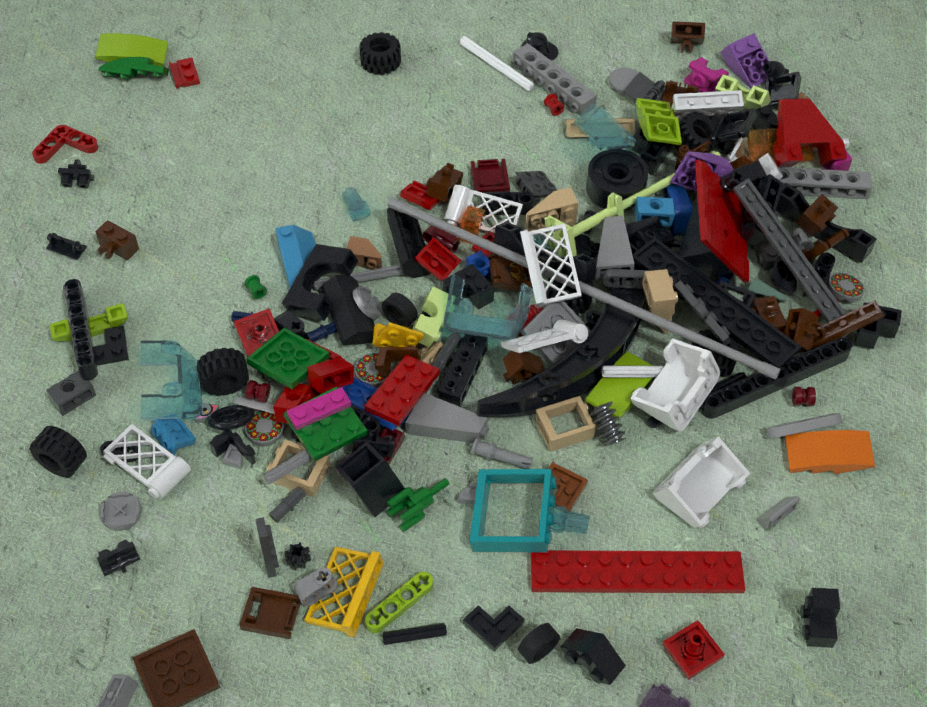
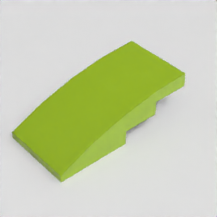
(119, 45)
(658, 121)
(619, 388)

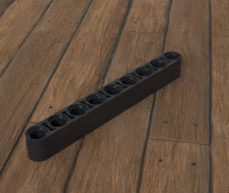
(762, 385)

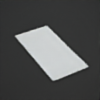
(255, 404)

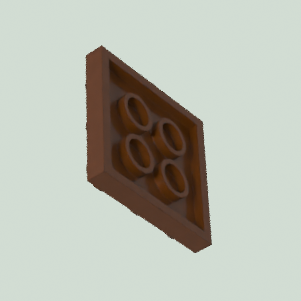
(176, 671)

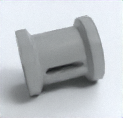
(801, 239)

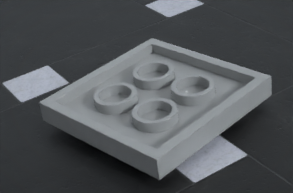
(546, 320)

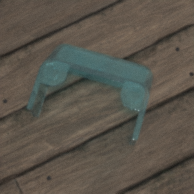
(604, 130)
(460, 316)
(178, 398)

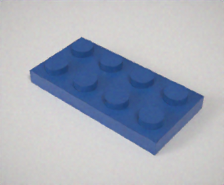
(360, 393)

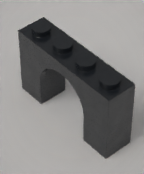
(321, 261)

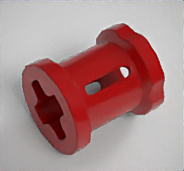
(554, 104)

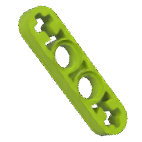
(397, 600)

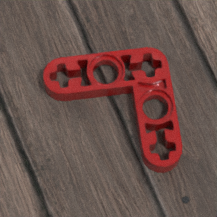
(63, 135)

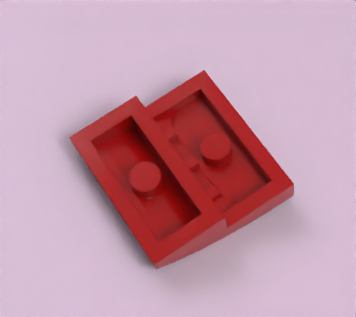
(437, 259)

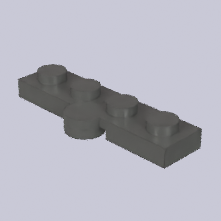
(698, 307)
(267, 546)

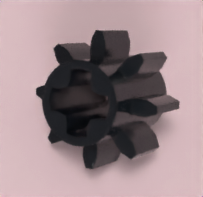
(297, 556)

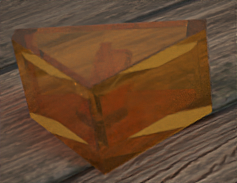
(472, 220)

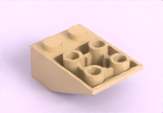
(559, 204)
(660, 294)

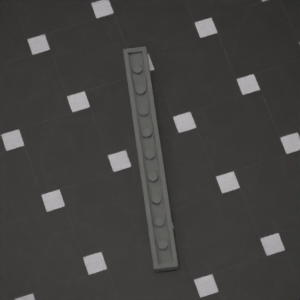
(789, 251)

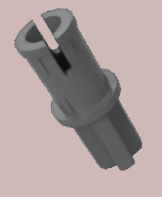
(287, 504)

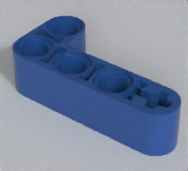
(682, 207)

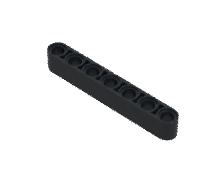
(80, 329)

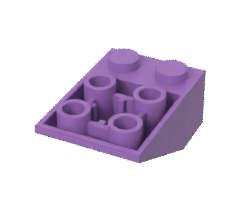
(746, 60)
(686, 173)

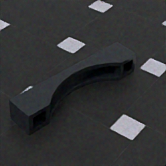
(509, 237)
(858, 243)

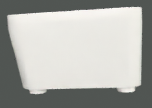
(679, 386)
(701, 482)

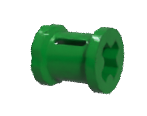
(256, 288)

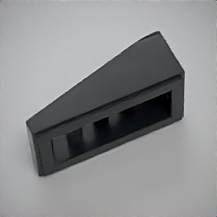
(645, 224)

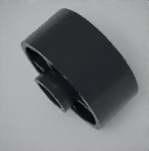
(615, 172)

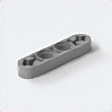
(804, 425)

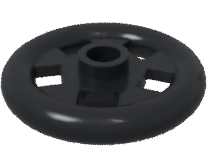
(231, 417)

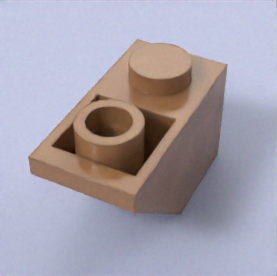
(365, 253)

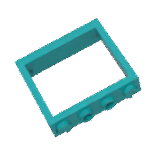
(512, 543)

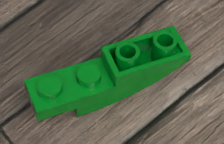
(131, 66)

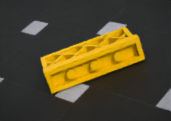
(361, 596)

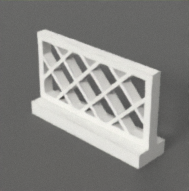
(707, 103)
(534, 268)

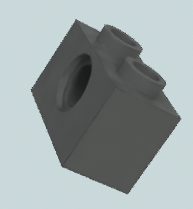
(66, 401)

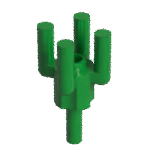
(414, 502)

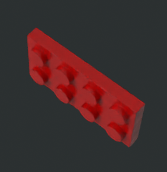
(402, 390)

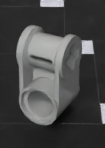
(315, 586)

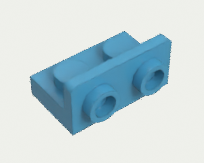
(172, 434)

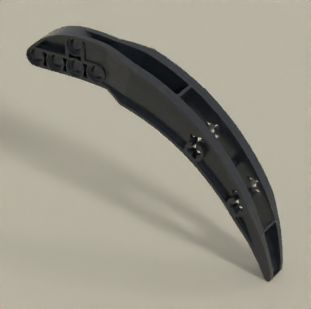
(573, 374)

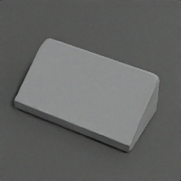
(778, 512)
(118, 691)

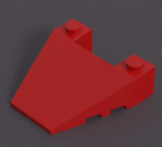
(801, 127)

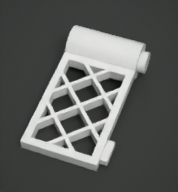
(463, 197)
(560, 332)
(163, 479)

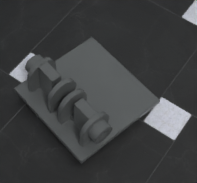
(645, 88)
(535, 183)

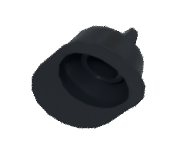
(540, 43)
(782, 276)

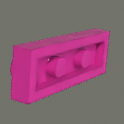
(318, 408)

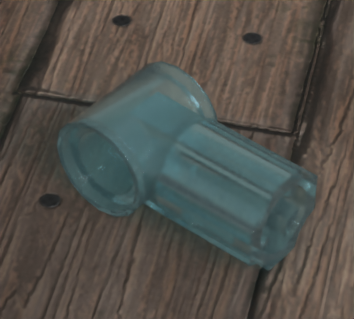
(356, 206)
(568, 521)

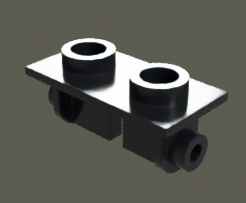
(65, 246)
(382, 445)

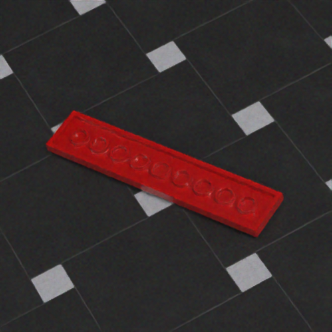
(637, 571)

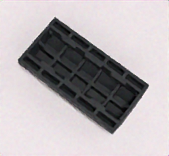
(408, 242)
(348, 318)

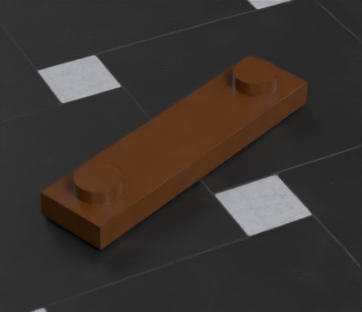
(847, 323)

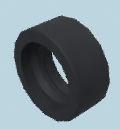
(399, 310)
(538, 643)

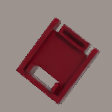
(490, 176)

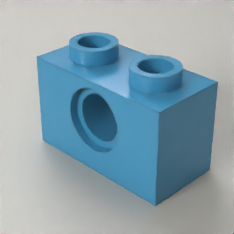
(651, 206)

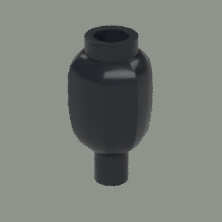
(774, 68)

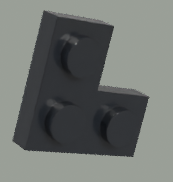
(115, 347)
(493, 631)

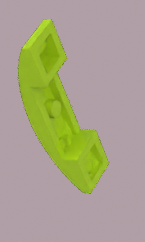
(113, 317)

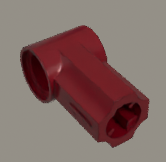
(448, 240)

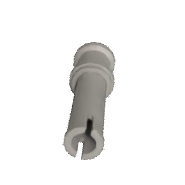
(492, 452)

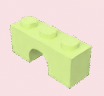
(752, 98)
(435, 306)

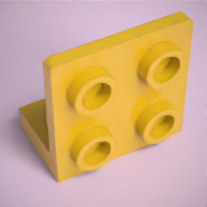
(395, 336)

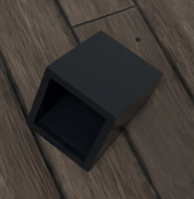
(370, 478)

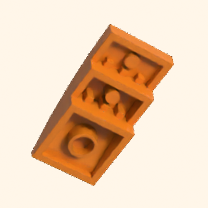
(830, 451)

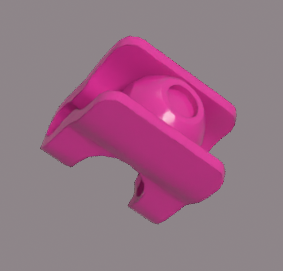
(704, 77)

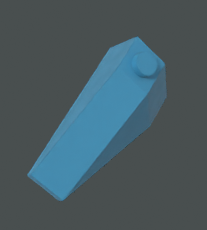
(295, 247)

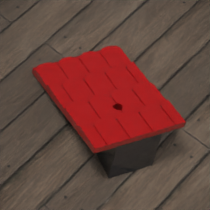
(714, 229)

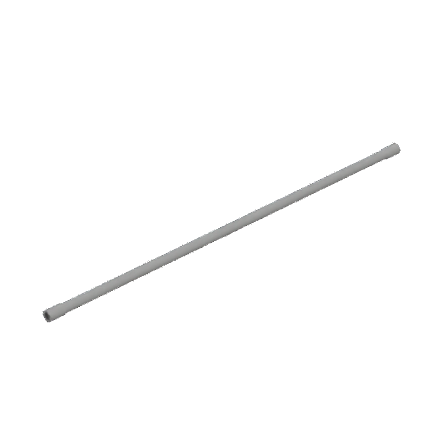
(762, 367)

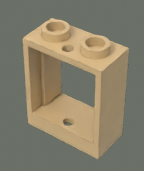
(570, 437)
(291, 482)

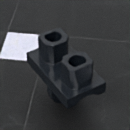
(76, 172)
(118, 558)

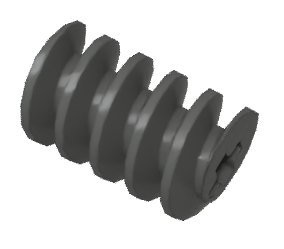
(608, 424)

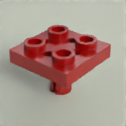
(257, 330)
(693, 650)

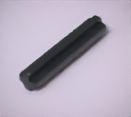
(414, 633)

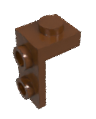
(391, 353)

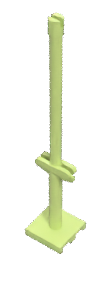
(614, 208)

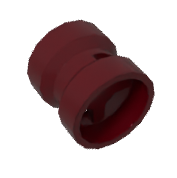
(257, 391)
(803, 396)

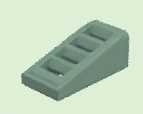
(765, 290)

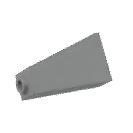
(614, 247)
(445, 421)

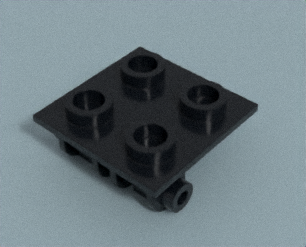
(586, 246)

